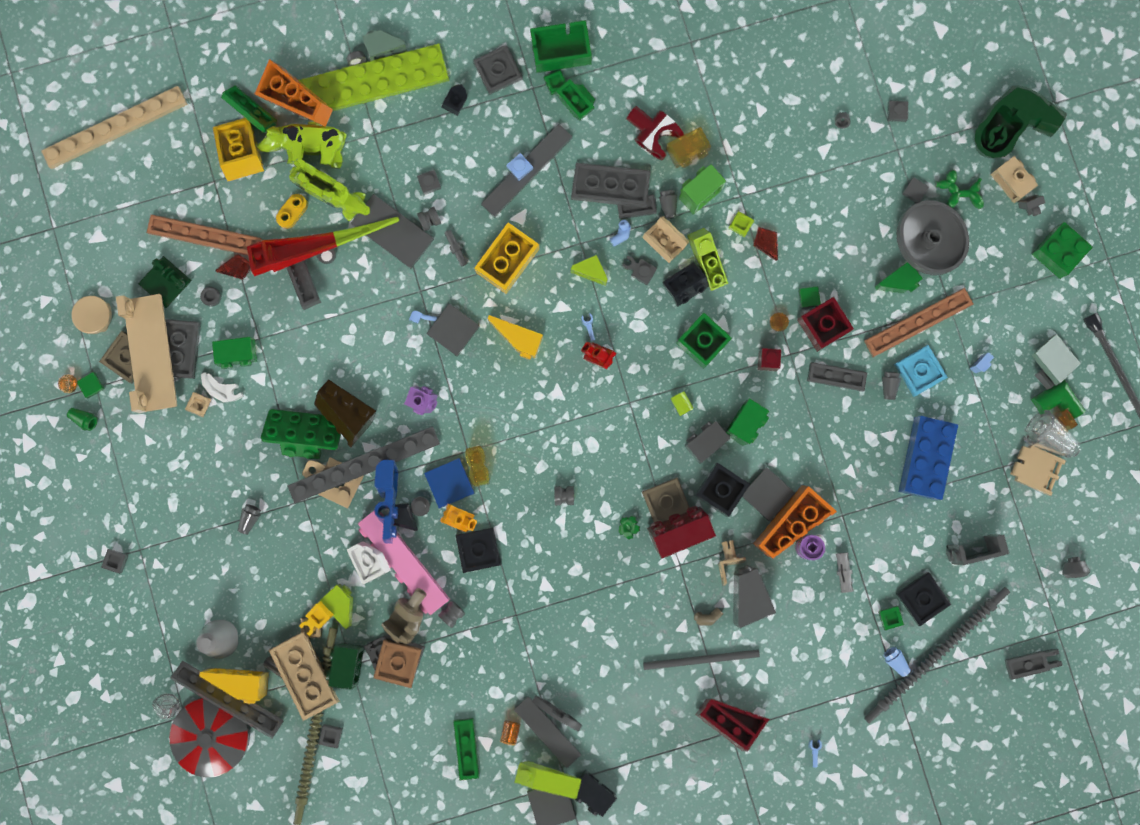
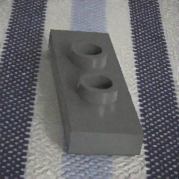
(303, 285)

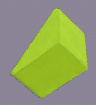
(591, 270)

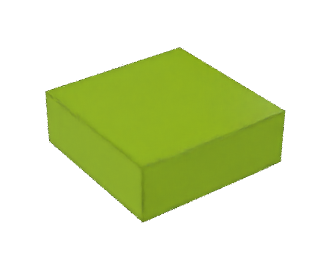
(741, 224)

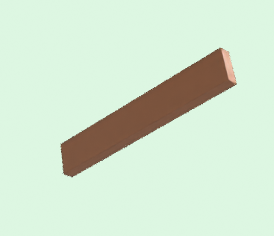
(200, 234)
(918, 322)

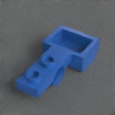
(387, 484)

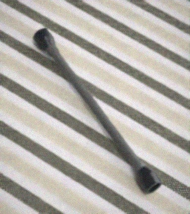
(1094, 324)

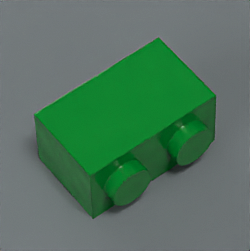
(234, 352)

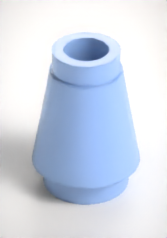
(896, 660)

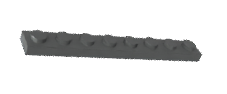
(362, 465)

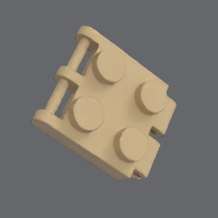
(1037, 469)

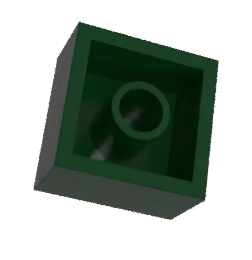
(345, 666)

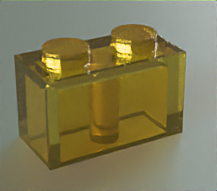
(688, 148)

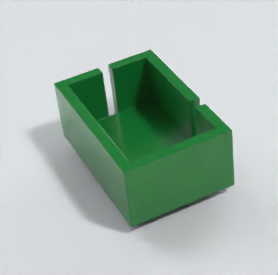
(558, 50)

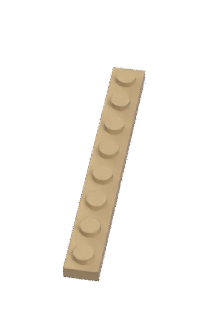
(114, 127)

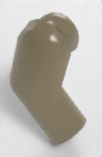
(707, 619)

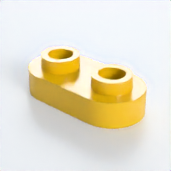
(294, 212)

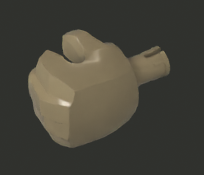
(406, 618)

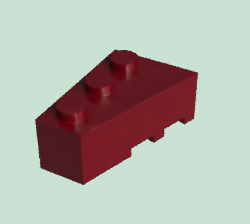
(732, 723)

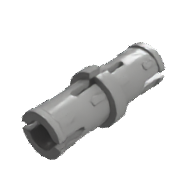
(844, 572)

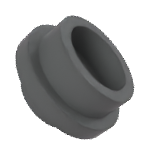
(420, 506)

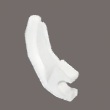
(222, 392)

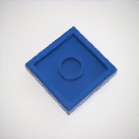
(449, 483)

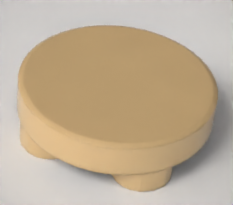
(91, 315)

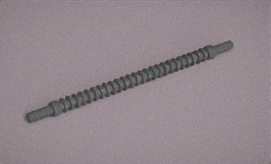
(990, 605)

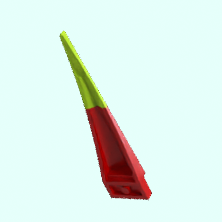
(282, 253)

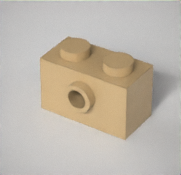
(1014, 179)

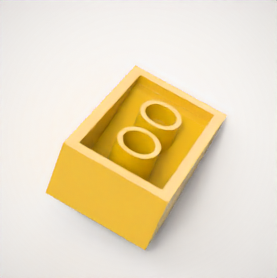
(237, 149)
(240, 684)

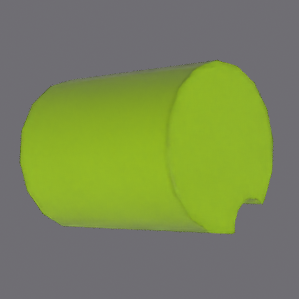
(682, 403)

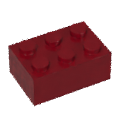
(681, 531)

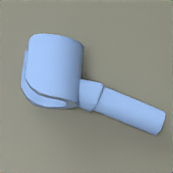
(416, 316)
(588, 324)
(815, 752)

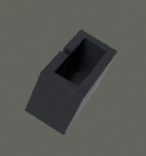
(595, 795)

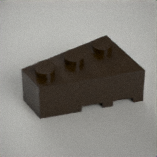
(345, 411)

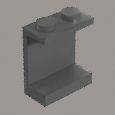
(995, 544)

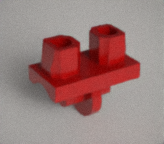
(598, 355)

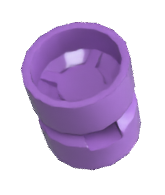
(810, 547)

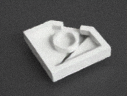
(368, 562)

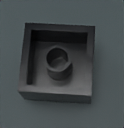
(722, 489)

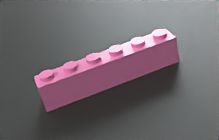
(405, 563)

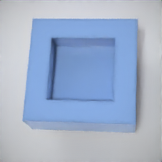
(519, 166)
(982, 363)

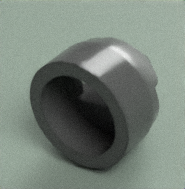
(842, 124)

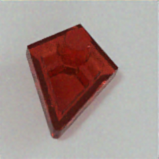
(767, 242)
(235, 267)

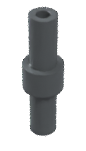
(455, 248)

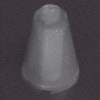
(1051, 435)

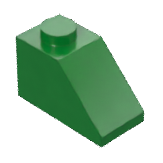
(901, 280)

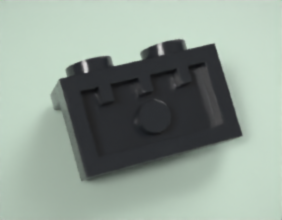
(686, 284)

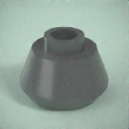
(1075, 568)

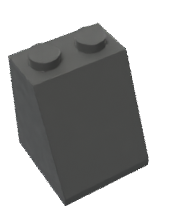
(750, 597)

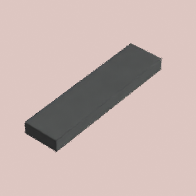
(547, 732)

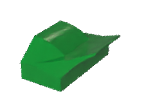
(576, 99)

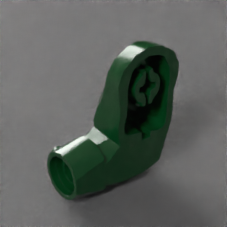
(1010, 118)

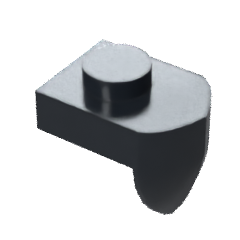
(455, 99)

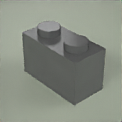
(707, 441)

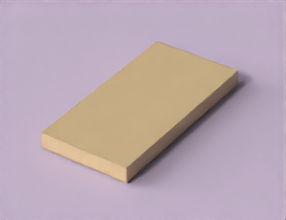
(303, 675)

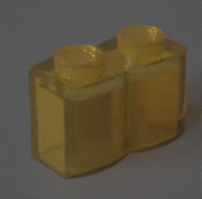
(476, 460)

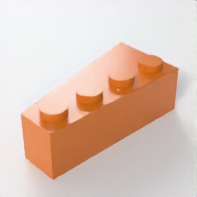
(289, 93)
(794, 521)

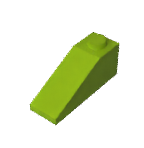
(547, 779)

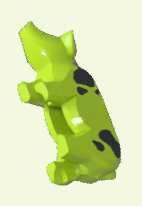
(308, 140)
(328, 189)

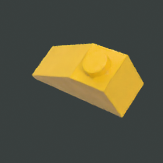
(521, 339)

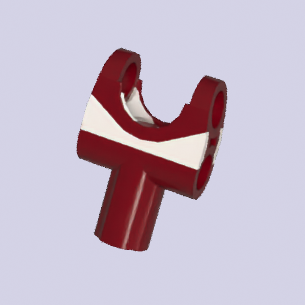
(652, 130)

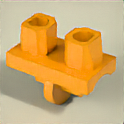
(458, 518)

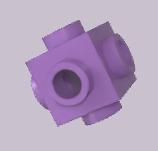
(421, 400)

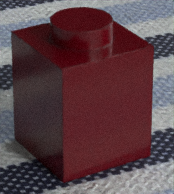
(769, 359)

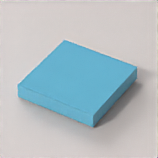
(920, 370)

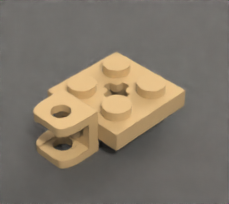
(341, 495)

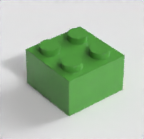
(702, 188)

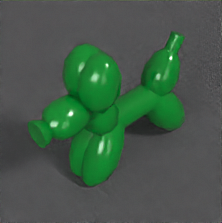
(973, 194)

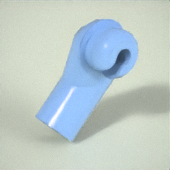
(623, 233)

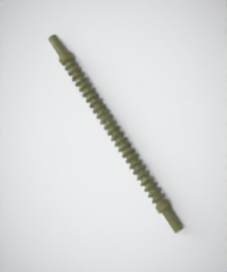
(301, 800)

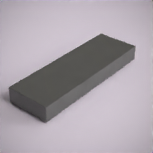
(837, 376)

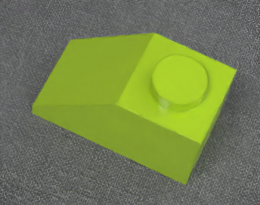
(340, 604)

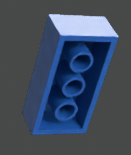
(928, 458)

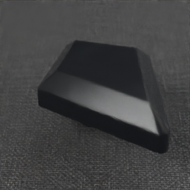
(405, 517)

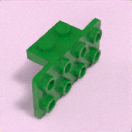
(300, 433)

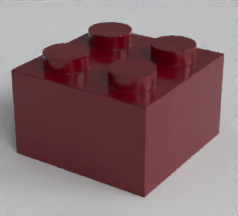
(825, 324)

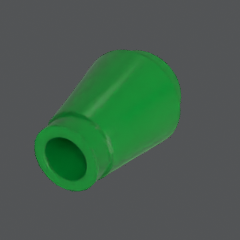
(83, 419)

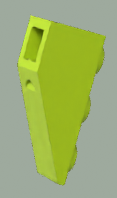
(707, 258)

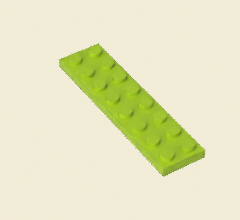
(379, 78)

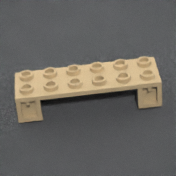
(148, 353)

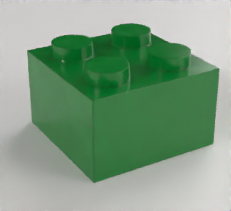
(1062, 250)
(703, 340)
(746, 422)

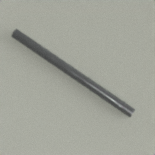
(701, 659)

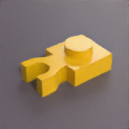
(317, 617)

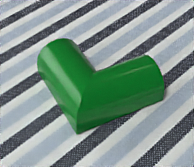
(1061, 396)

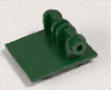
(164, 280)

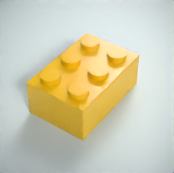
(507, 258)

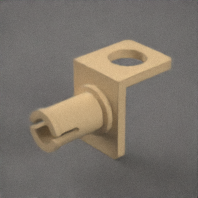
(730, 559)

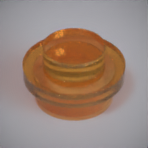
(779, 322)
(67, 383)

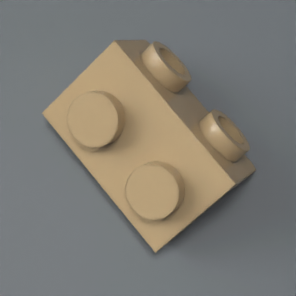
(666, 239)

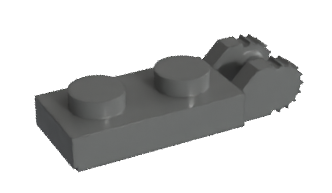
(1031, 664)

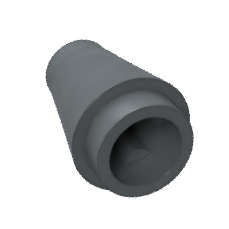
(669, 203)
(890, 385)
(248, 518)

